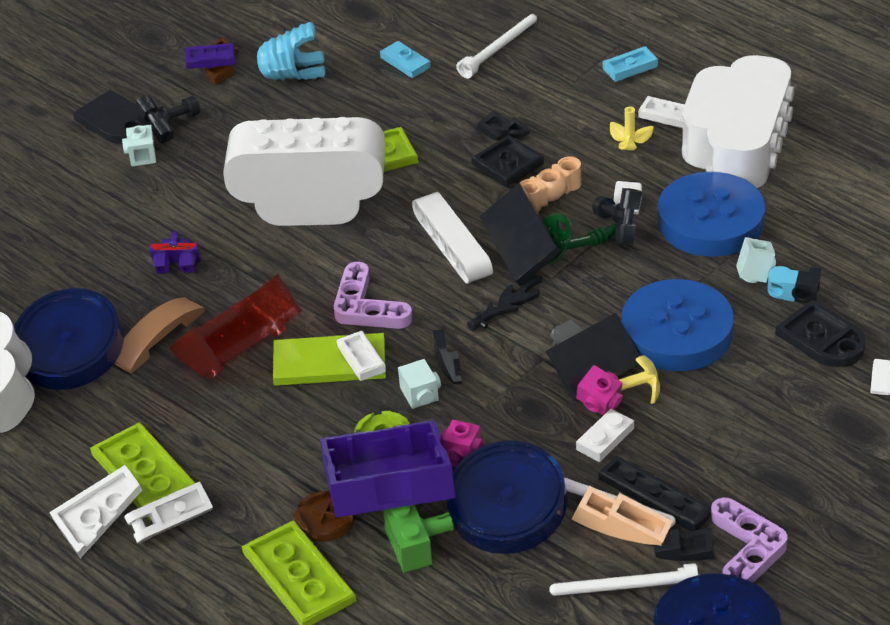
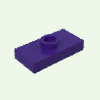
(210, 56)

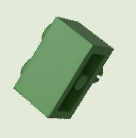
(411, 534)

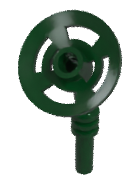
(564, 238)

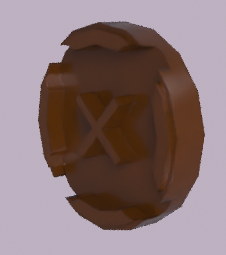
(318, 518)

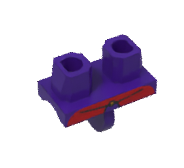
(175, 251)

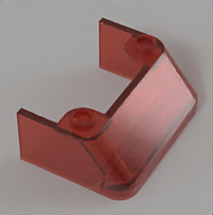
(237, 328)

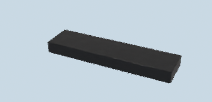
(655, 493)

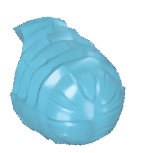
(281, 54)

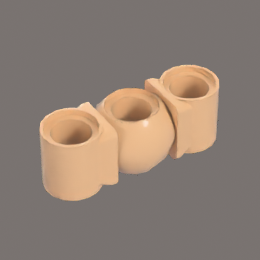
(554, 182)

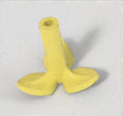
(627, 134)
(648, 376)

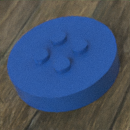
(710, 213)
(679, 324)

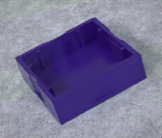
(387, 468)

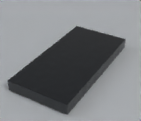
(520, 234)

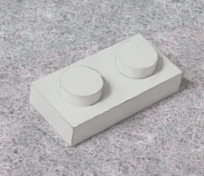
(605, 435)

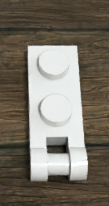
(169, 512)

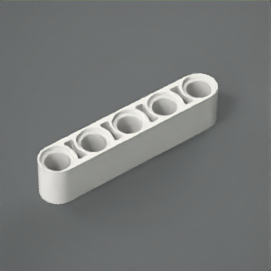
(452, 237)

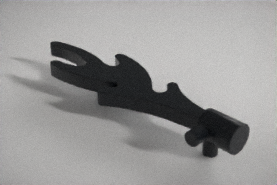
(507, 303)

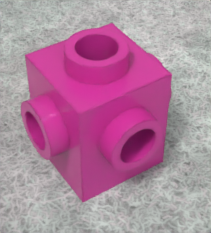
(600, 391)
(461, 440)

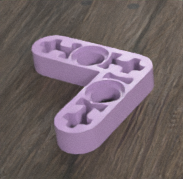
(359, 306)
(756, 540)

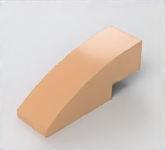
(621, 518)

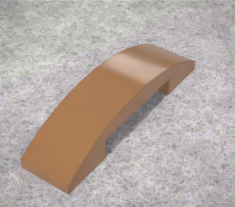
(153, 329)

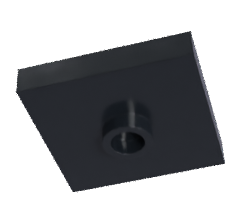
(507, 160)

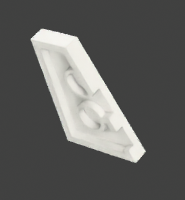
(95, 509)

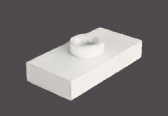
(662, 111)
(361, 355)

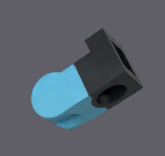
(794, 284)

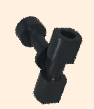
(161, 116)
(621, 213)

